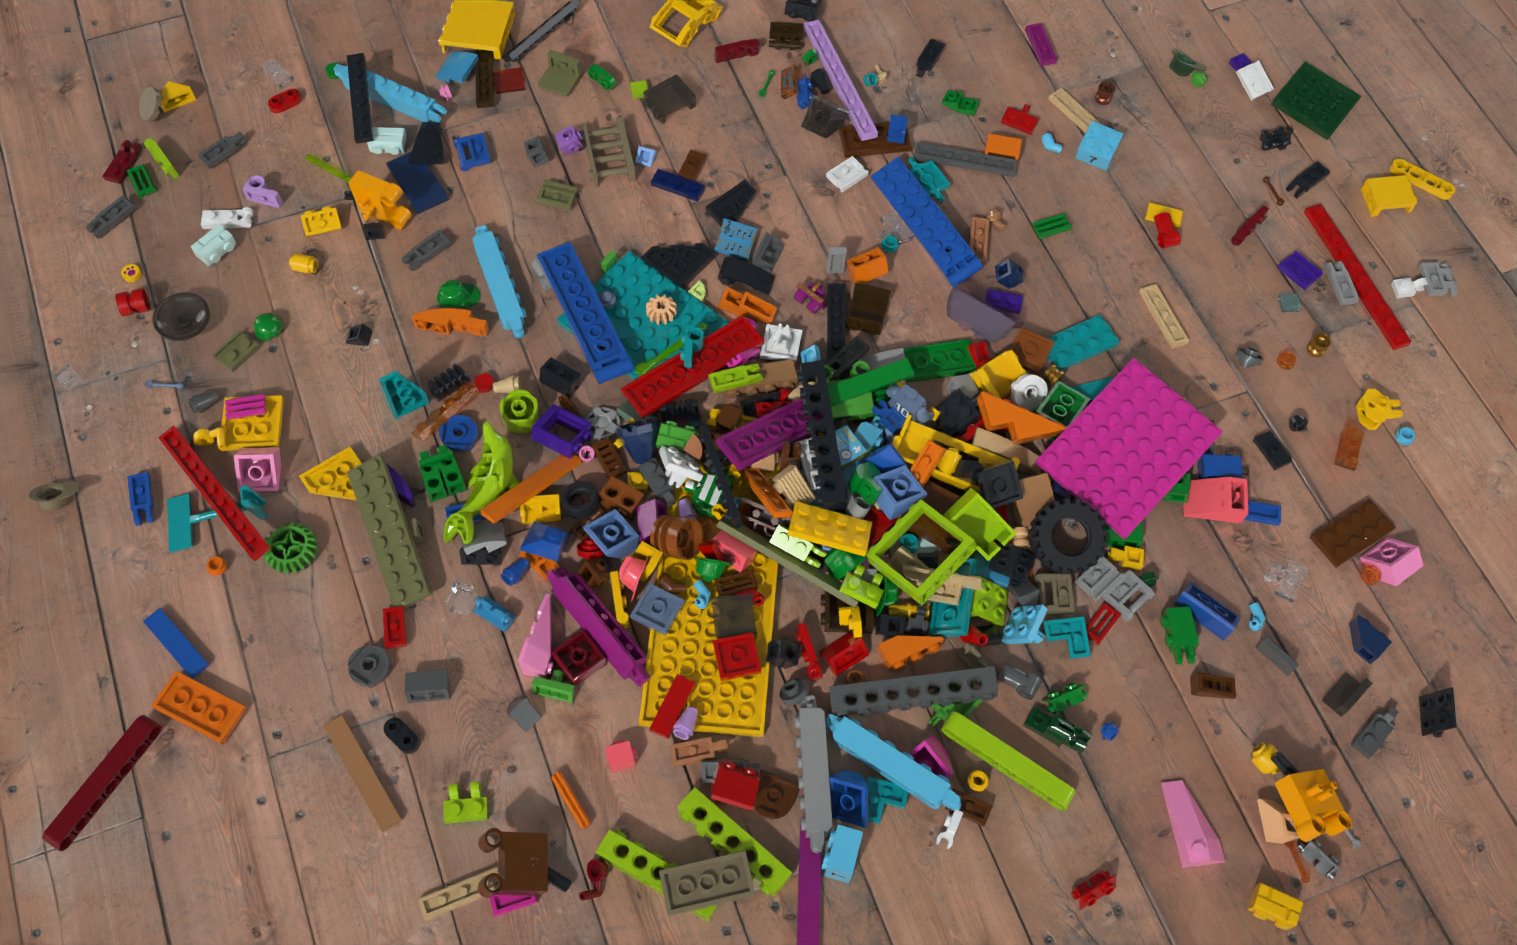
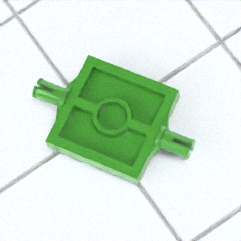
(943, 712)

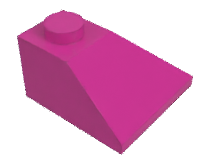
(933, 755)

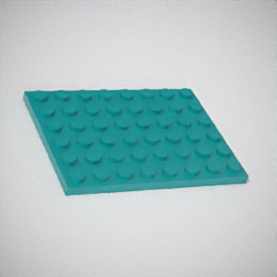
(633, 285)

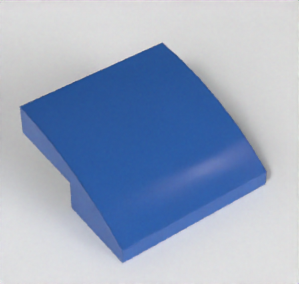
(885, 459)

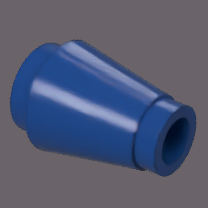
(514, 572)

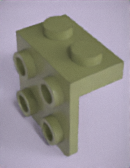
(561, 73)

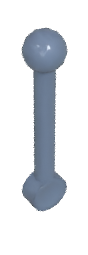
(149, 384)

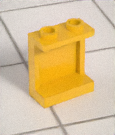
(1388, 194)
(998, 374)

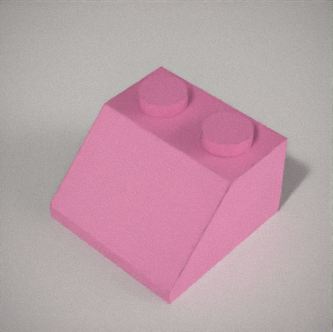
(258, 468)
(1394, 559)

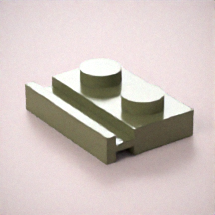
(557, 195)
(236, 351)

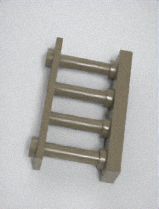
(624, 155)

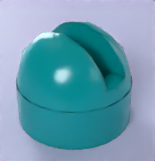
(870, 83)

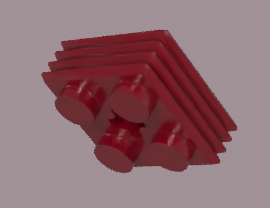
(581, 645)

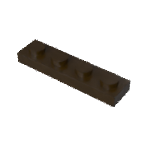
(484, 80)

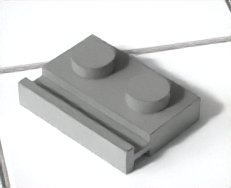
(1099, 578)

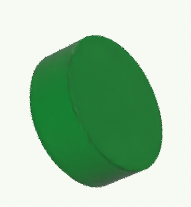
(810, 57)
(330, 71)

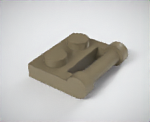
(1060, 591)

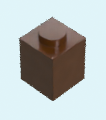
(729, 419)

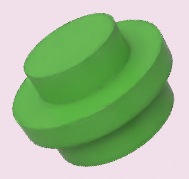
(1198, 79)

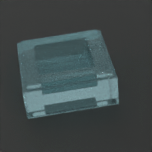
(1289, 303)

